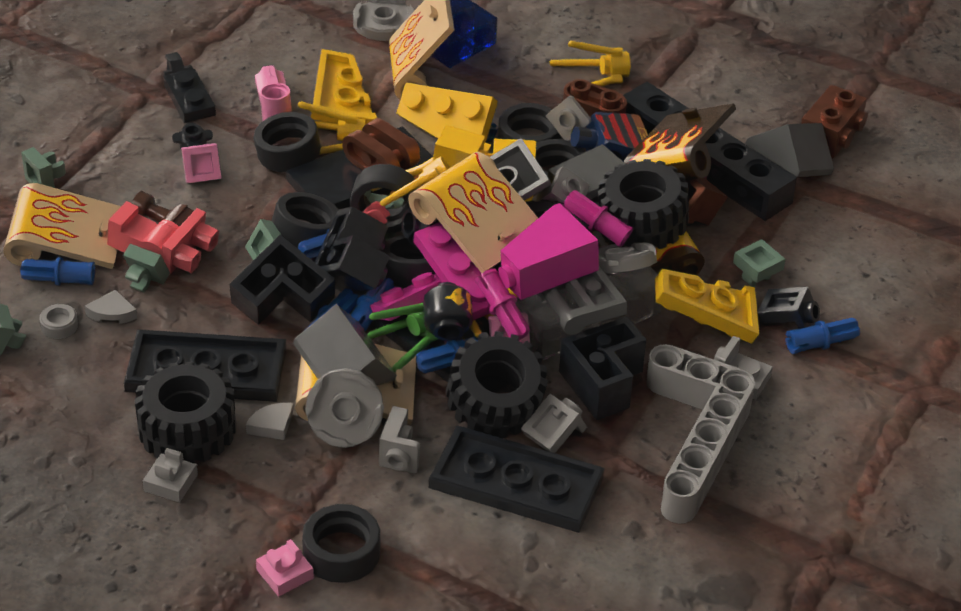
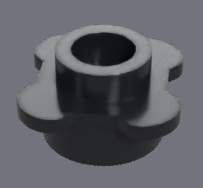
(192, 135)

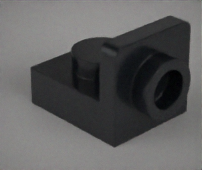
(789, 305)

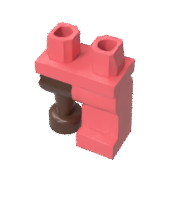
(172, 237)

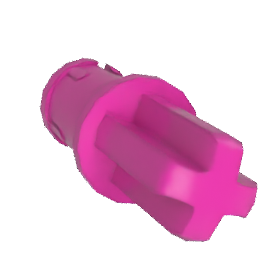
(598, 218)
(502, 304)

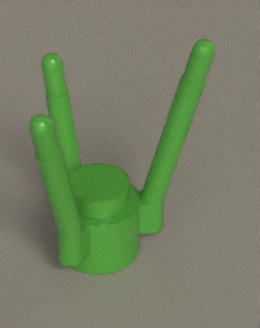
(413, 322)

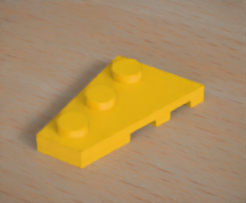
(340, 87)
(435, 107)
(710, 304)

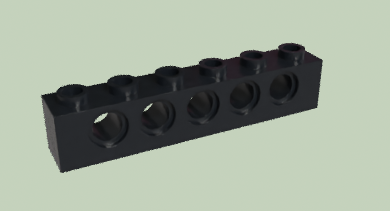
(735, 167)

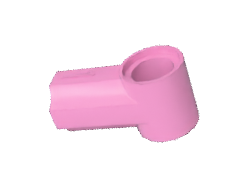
(272, 92)

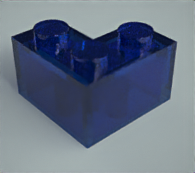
(473, 32)

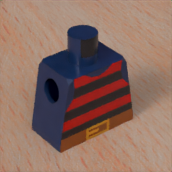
(614, 130)

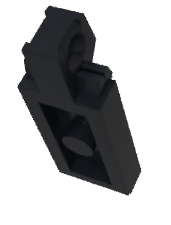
(187, 90)

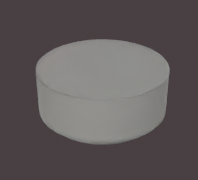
(58, 321)

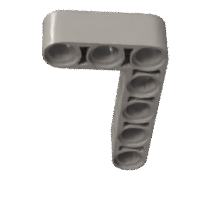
(725, 402)

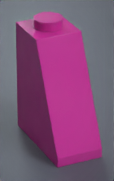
(548, 254)

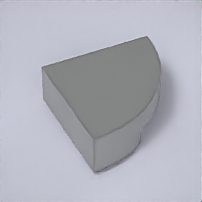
(111, 307)
(271, 421)

